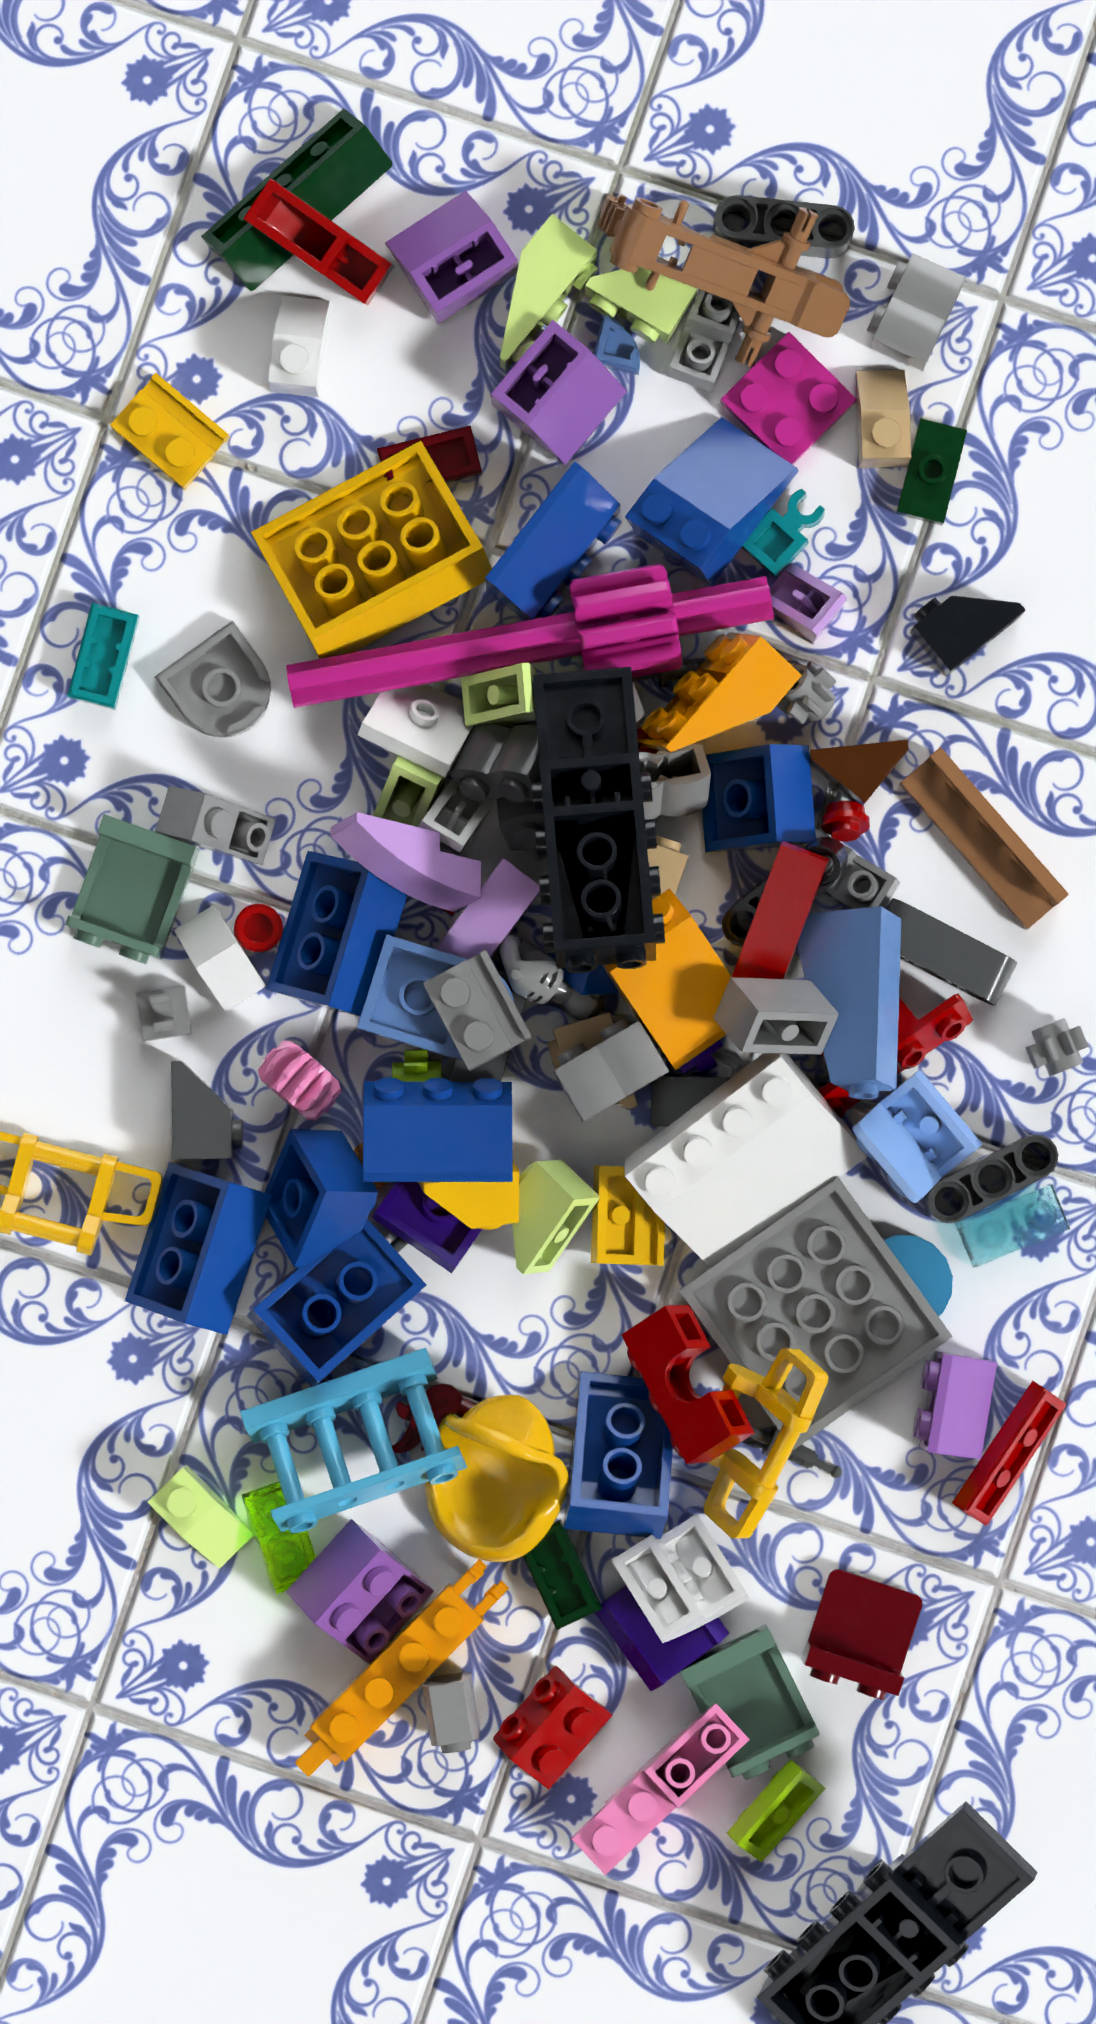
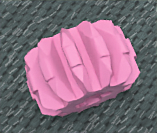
(299, 1080)

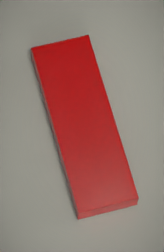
(781, 913)
(1009, 1453)

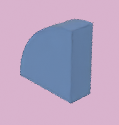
(617, 347)

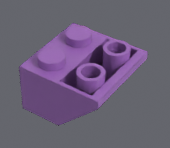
(453, 256)
(558, 393)
(955, 1405)
(359, 1591)

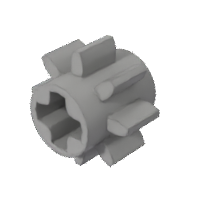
(809, 695)
(1057, 1047)

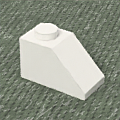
(298, 346)

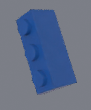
(554, 545)
(335, 934)
(437, 1131)
(198, 1248)

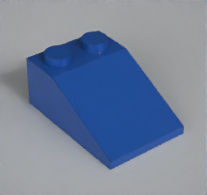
(710, 499)
(336, 1303)
(618, 1459)

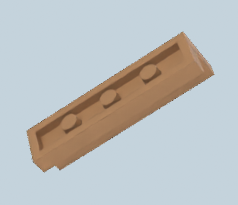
(983, 838)

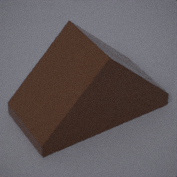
(858, 768)

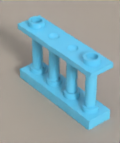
(318, 1408)

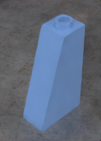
(857, 969)

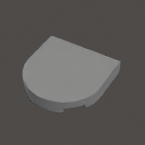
(219, 684)

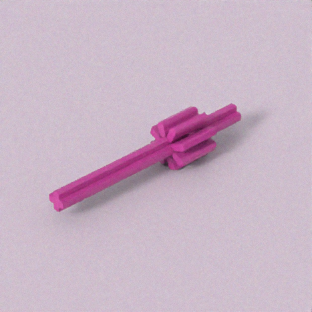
(614, 623)

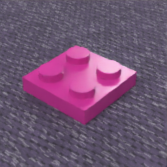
(788, 399)

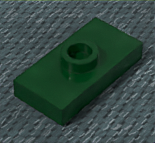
(931, 472)
(561, 1578)

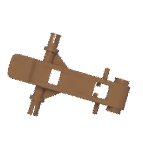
(729, 269)

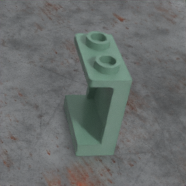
(132, 889)
(758, 1695)

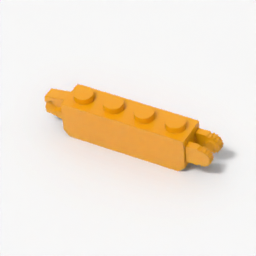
(397, 1671)

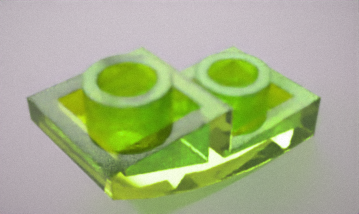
(283, 1553)

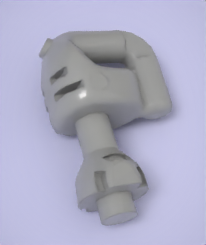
(537, 979)

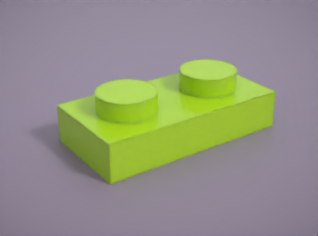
(775, 1810)

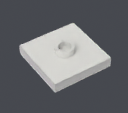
(418, 726)

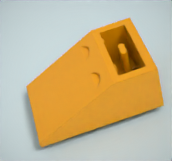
(731, 687)

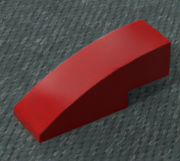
(319, 242)

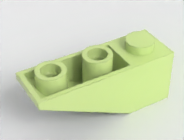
(545, 276)

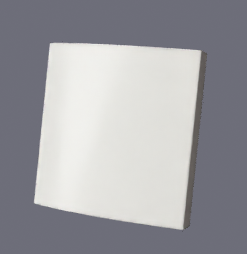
(680, 1579)

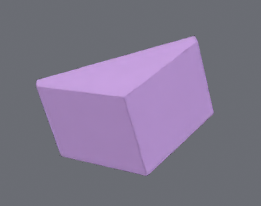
(804, 601)

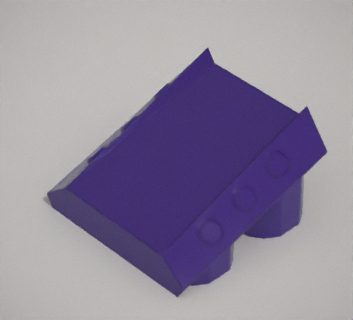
(640, 1644)

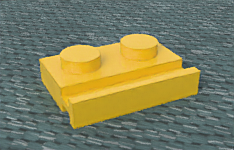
(170, 431)
(623, 1223)

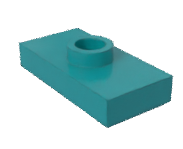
(103, 656)

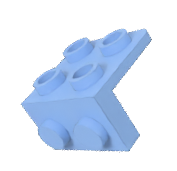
(915, 1137)

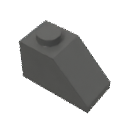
(201, 1119)

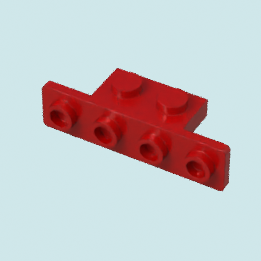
(914, 1041)

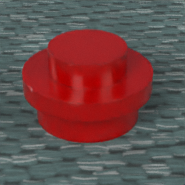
(845, 820)

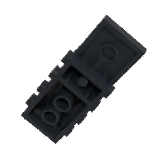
(594, 823)
(897, 1927)

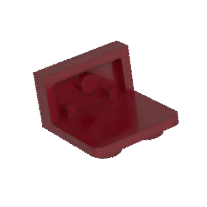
(862, 1633)

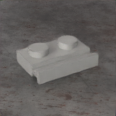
(477, 1010)

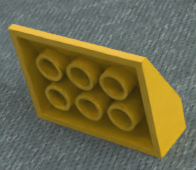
(373, 553)

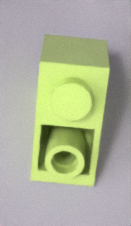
(652, 312)

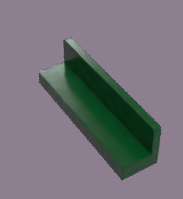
(323, 172)

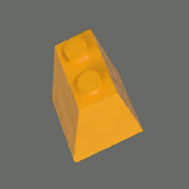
(679, 989)

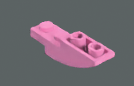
(659, 1788)

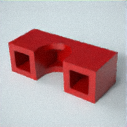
(663, 1352)

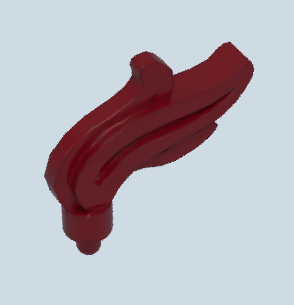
(443, 1401)

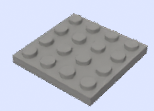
(821, 1287)

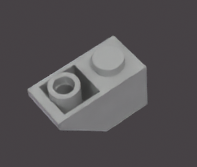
(215, 824)

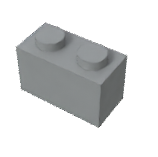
(775, 1016)

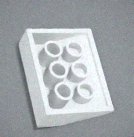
(743, 1157)

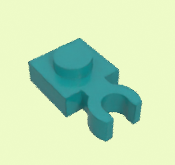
(778, 538)

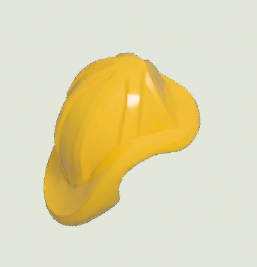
(510, 1482)

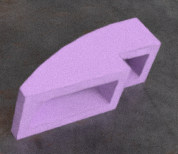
(410, 860)
(492, 917)

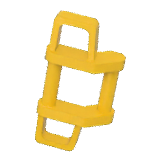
(103, 1167)
(795, 1419)

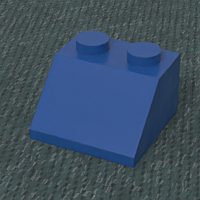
(759, 798)
(317, 1194)

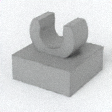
(164, 1013)

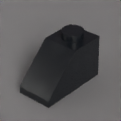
(961, 627)

